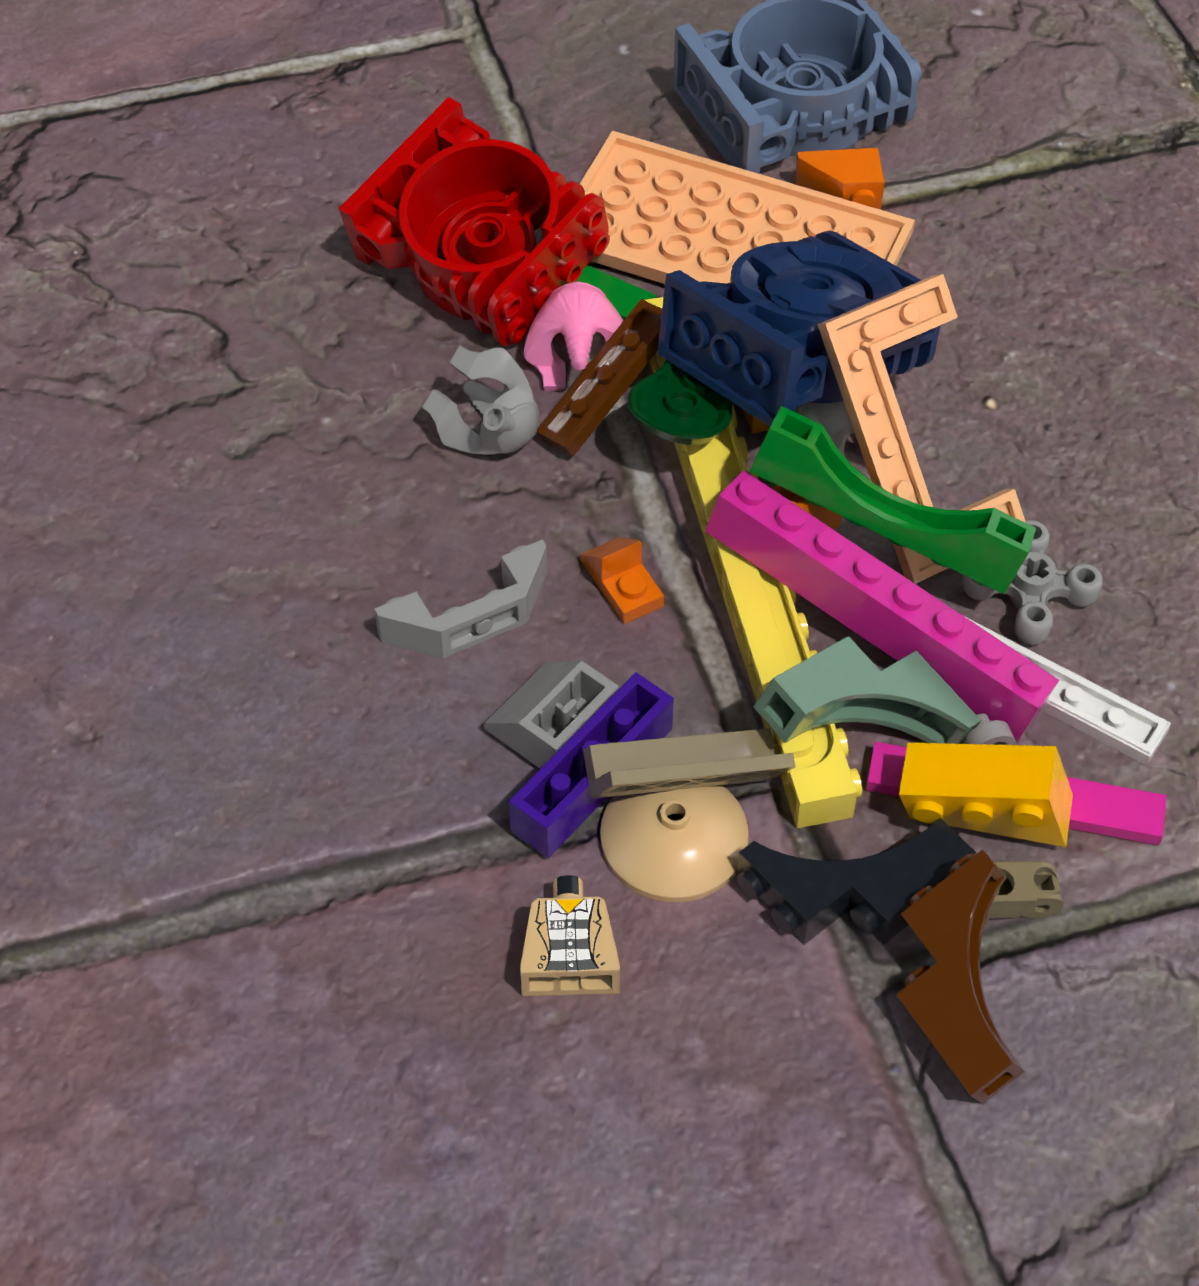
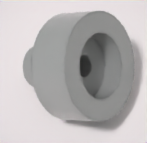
(990, 732)

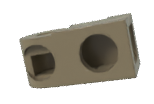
(1028, 891)

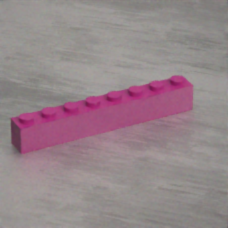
(878, 602)

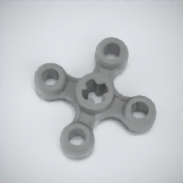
(1039, 582)

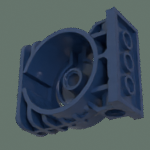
(761, 330)

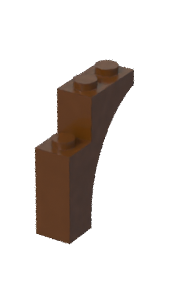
(950, 995)

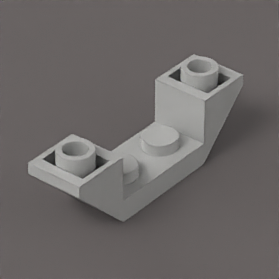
(409, 624)

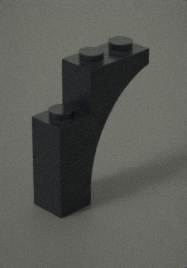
(874, 889)

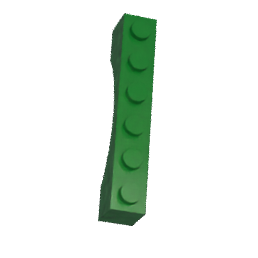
(972, 542)

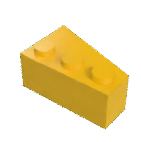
(989, 789)

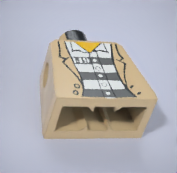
(569, 944)

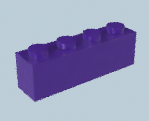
(559, 794)

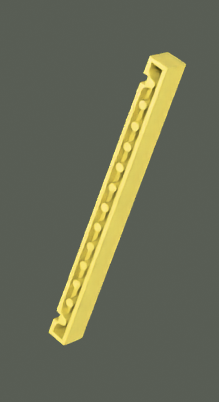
(768, 633)

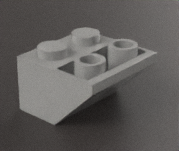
(550, 709)

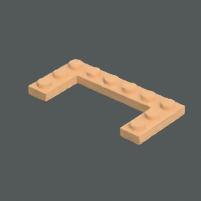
(855, 355)

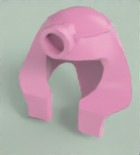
(577, 313)

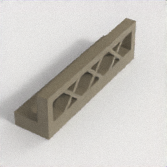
(683, 762)

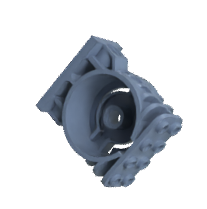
(821, 86)

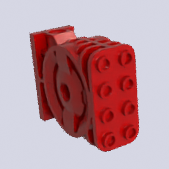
(486, 206)

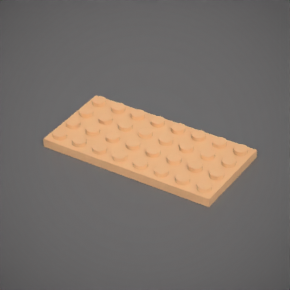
(701, 214)

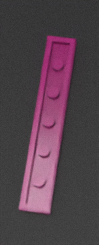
(1094, 807)

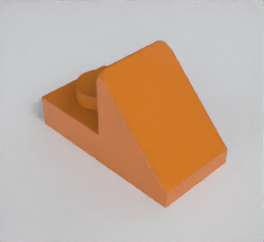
(623, 578)

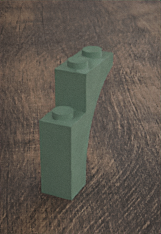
(849, 687)

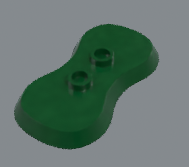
(679, 407)

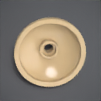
(671, 857)

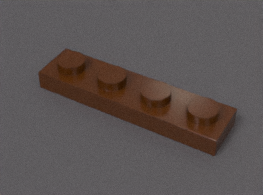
(604, 380)

